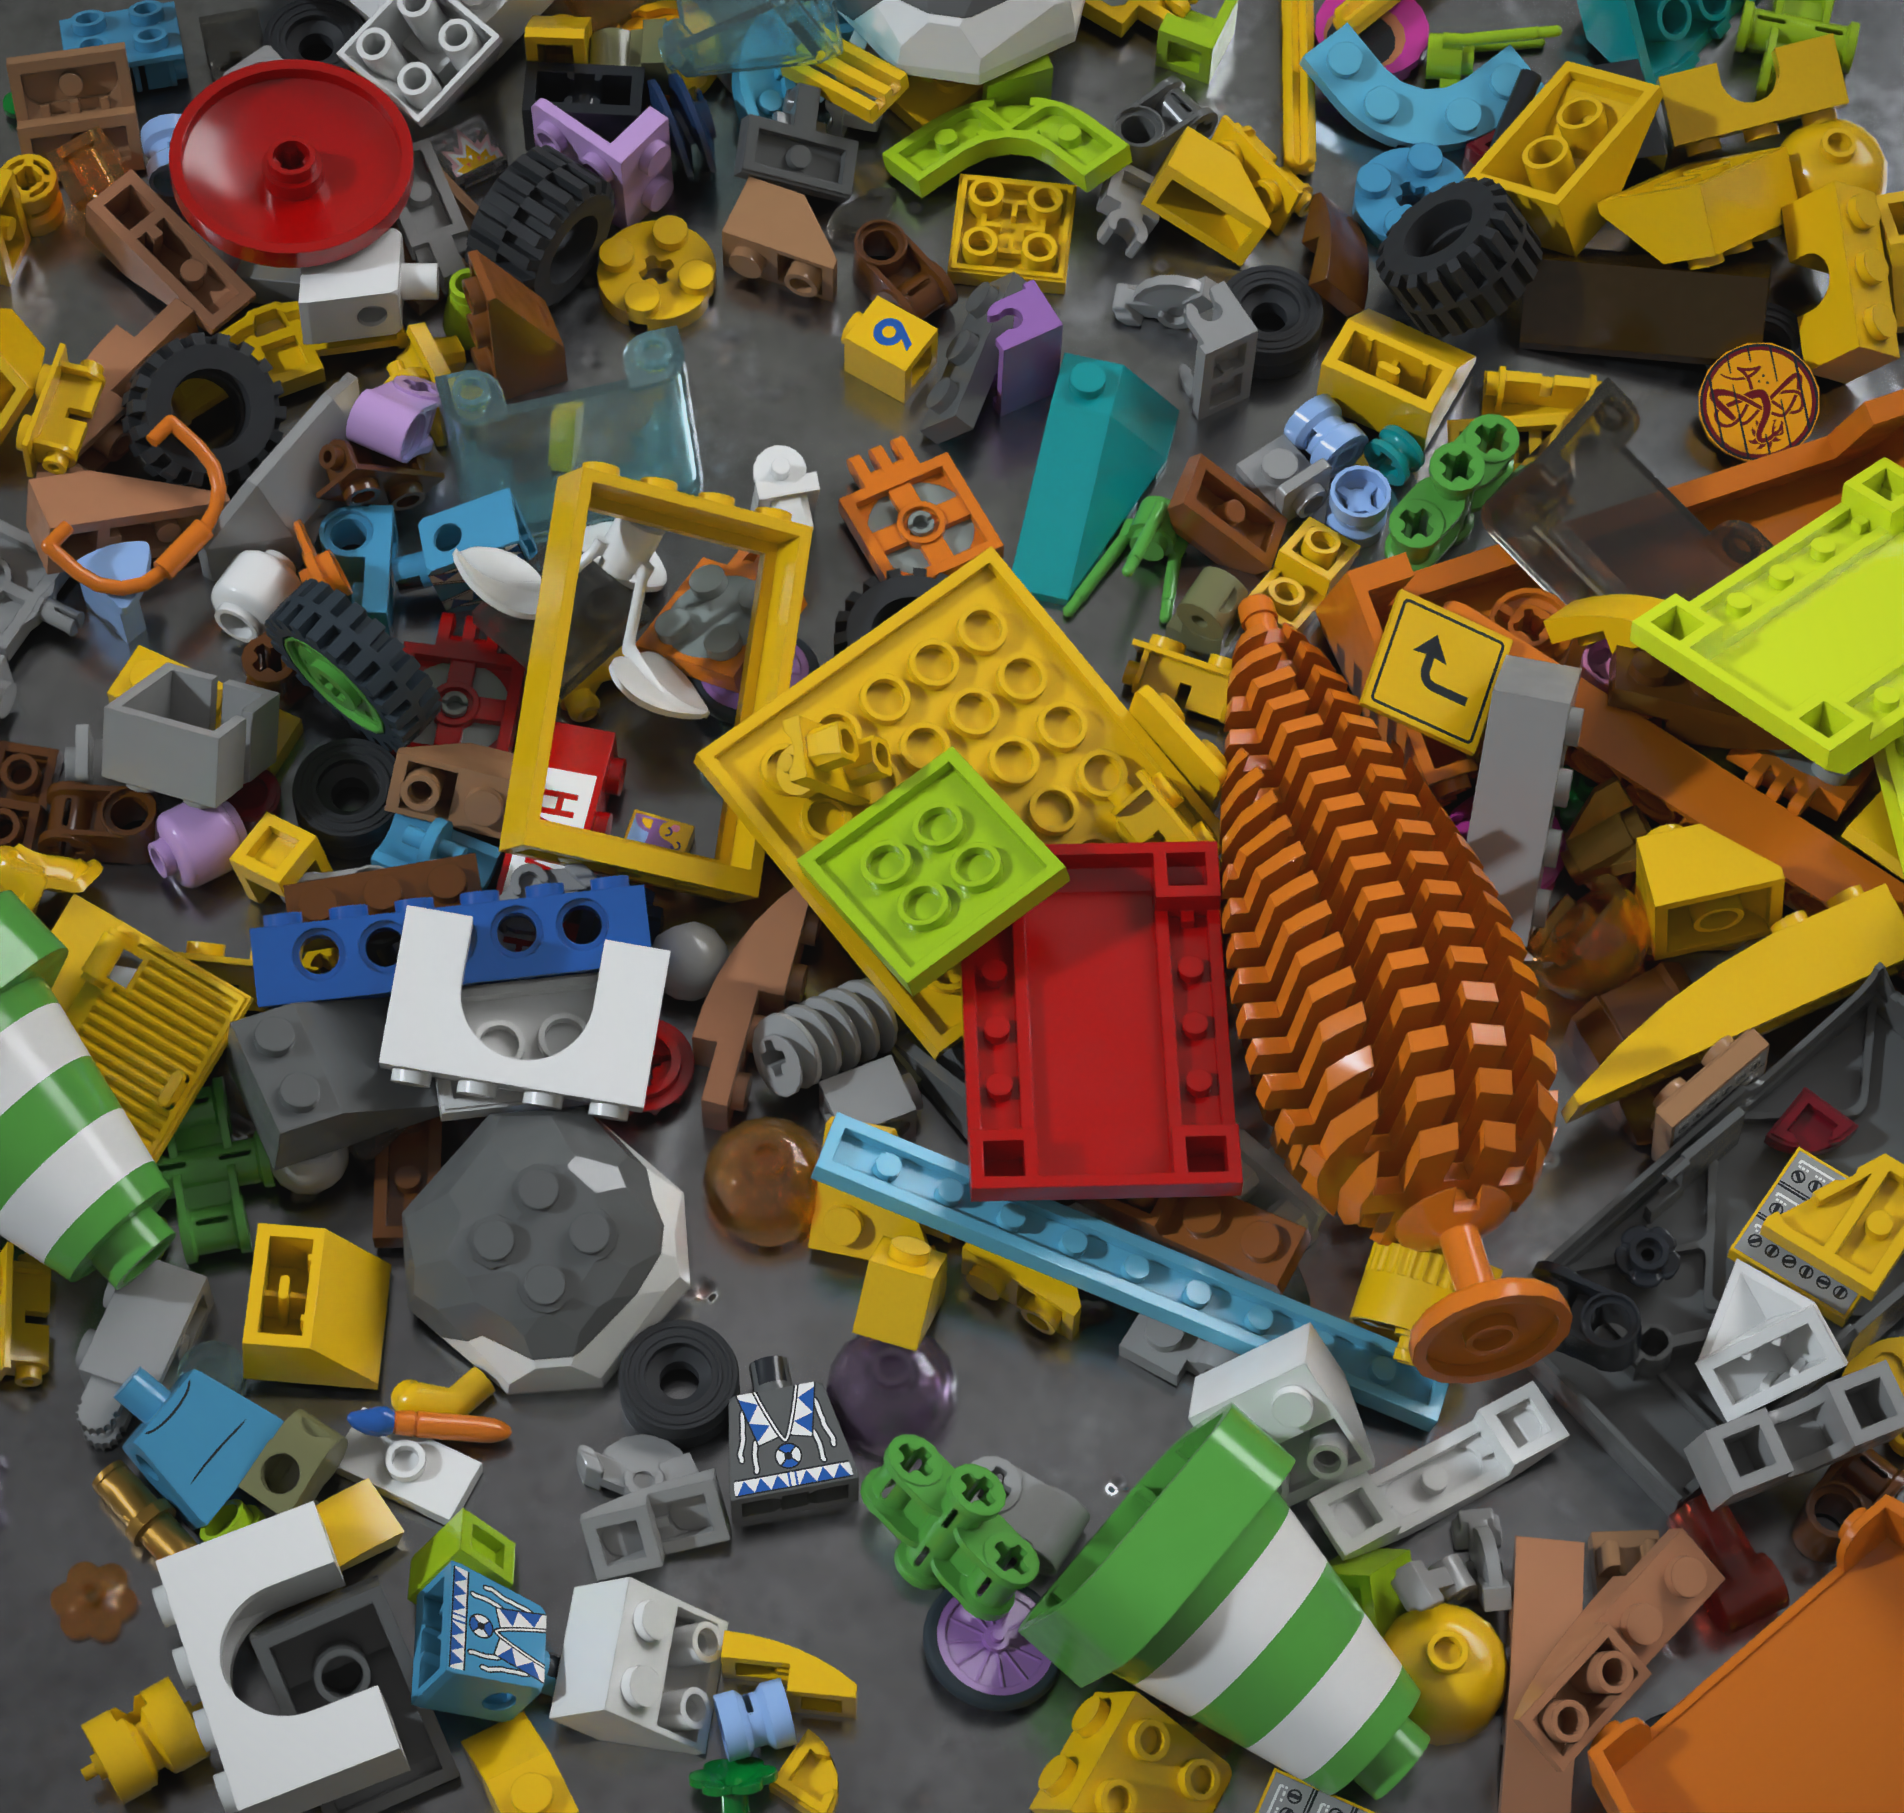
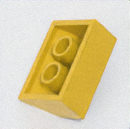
(1706, 207)

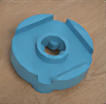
(1394, 175)

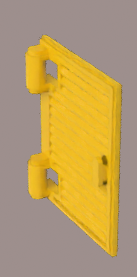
(155, 1030)

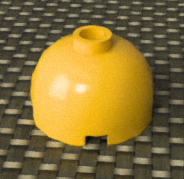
(1835, 152)
(1456, 1667)

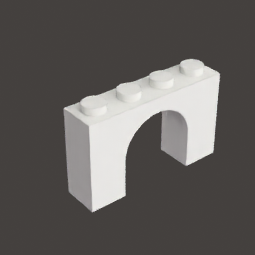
(431, 1036)
(215, 1600)

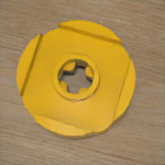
(651, 245)

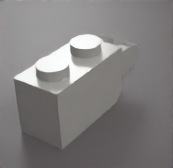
(143, 1326)

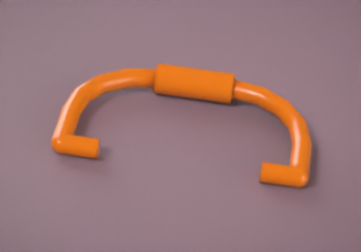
(180, 551)

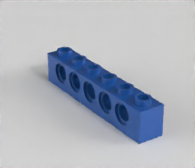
(281, 941)

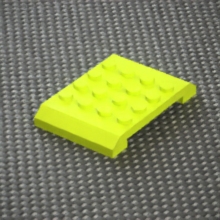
(1806, 629)

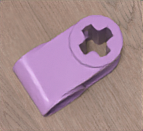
(395, 418)

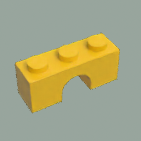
(1806, 87)
(1855, 322)

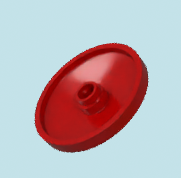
(291, 163)

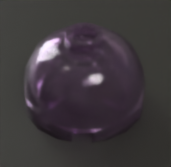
(891, 1393)

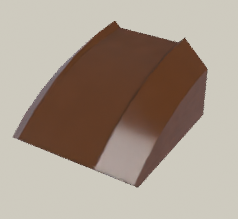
(1612, 1018)

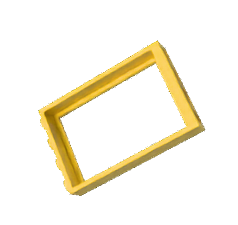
(766, 672)

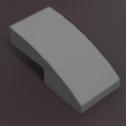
(655, 1521)

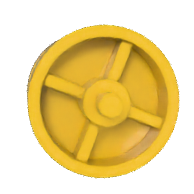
(140, 1743)

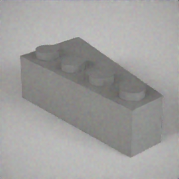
(1523, 782)

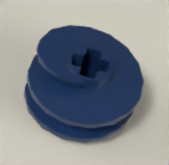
(688, 121)

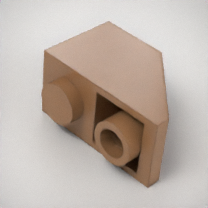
(779, 240)
(452, 782)

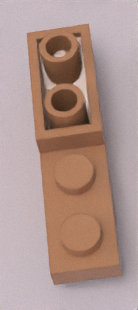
(120, 357)
(752, 984)
(1610, 1644)

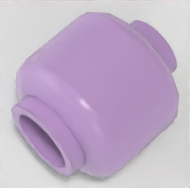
(196, 843)

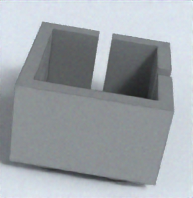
(166, 738)

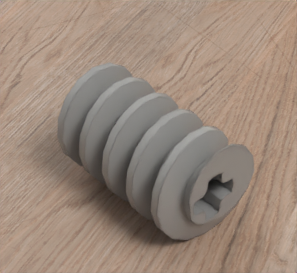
(823, 1036)

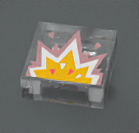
(469, 152)

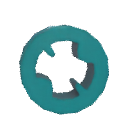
(1394, 454)

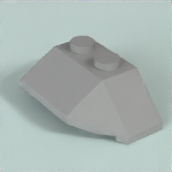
(284, 488)

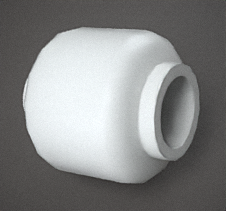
(252, 591)

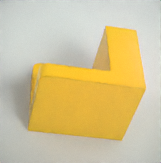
(276, 856)

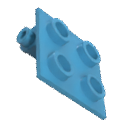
(149, 36)

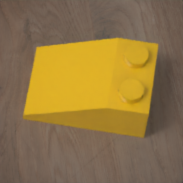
(1571, 151)

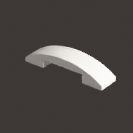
(1441, 1475)

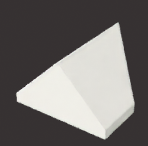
(1764, 1343)

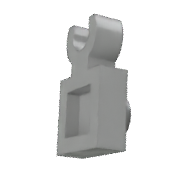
(1121, 203)

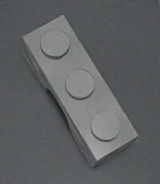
(1798, 1438)

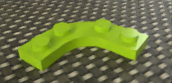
(981, 130)

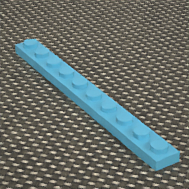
(1114, 1264)

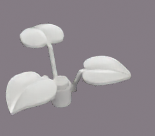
(630, 557)

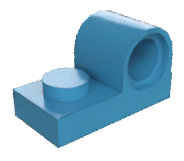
(370, 565)

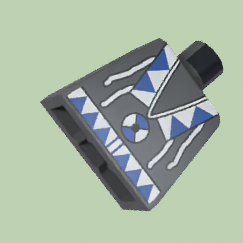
(786, 1447)

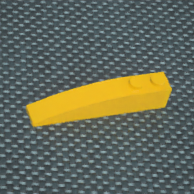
(1761, 988)

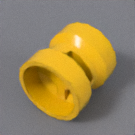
(38, 192)

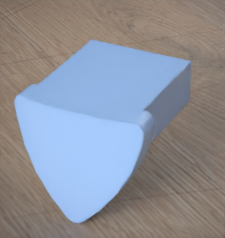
(120, 563)

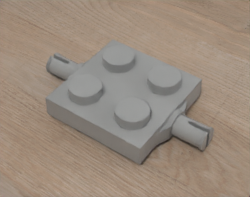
(28, 592)

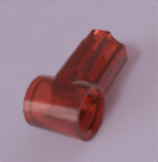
(1752, 1581)

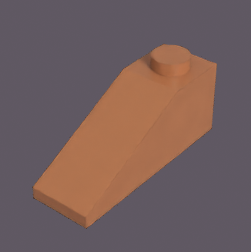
(163, 252)
(110, 511)

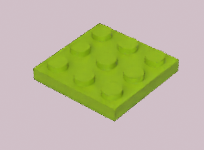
(933, 870)

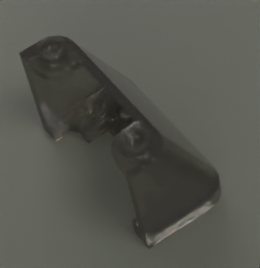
(1600, 522)

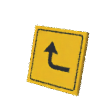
(1435, 672)

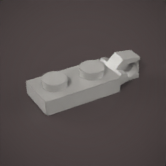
(432, 219)

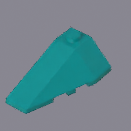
(1656, 32)
(1095, 461)

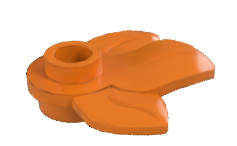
(320, 566)

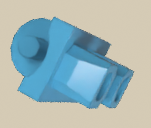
(419, 840)

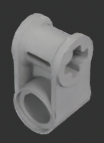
(1038, 1513)

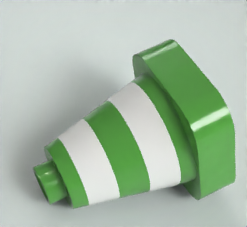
(71, 1163)
(1234, 1616)

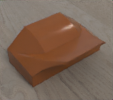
(1225, 518)

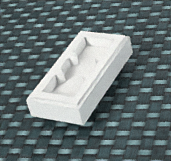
(412, 1472)

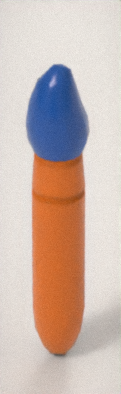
(432, 1425)

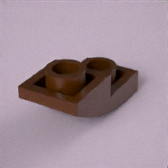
(1340, 258)
(24, 782)

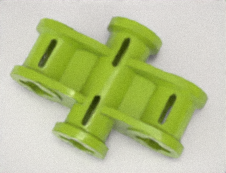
(1787, 24)

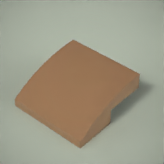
(72, 92)

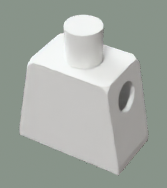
(363, 292)

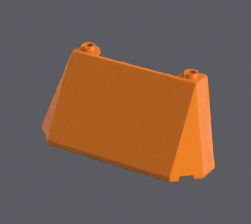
(1797, 1714)

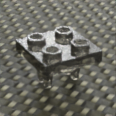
(595, 627)

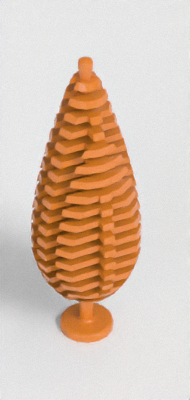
(1382, 997)

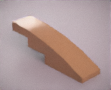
(1544, 1605)

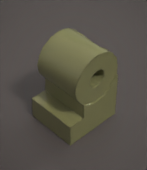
(632, 48)
(1208, 614)
(295, 1463)

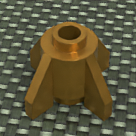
(1605, 835)

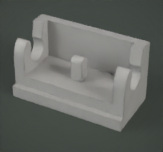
(1222, 356)

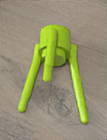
(1453, 53)

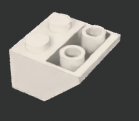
(1300, 1401)
(638, 1667)

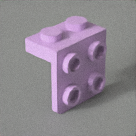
(634, 163)

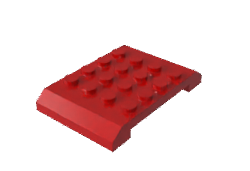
(1104, 1035)

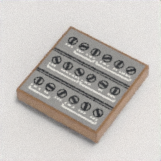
(1687, 1103)

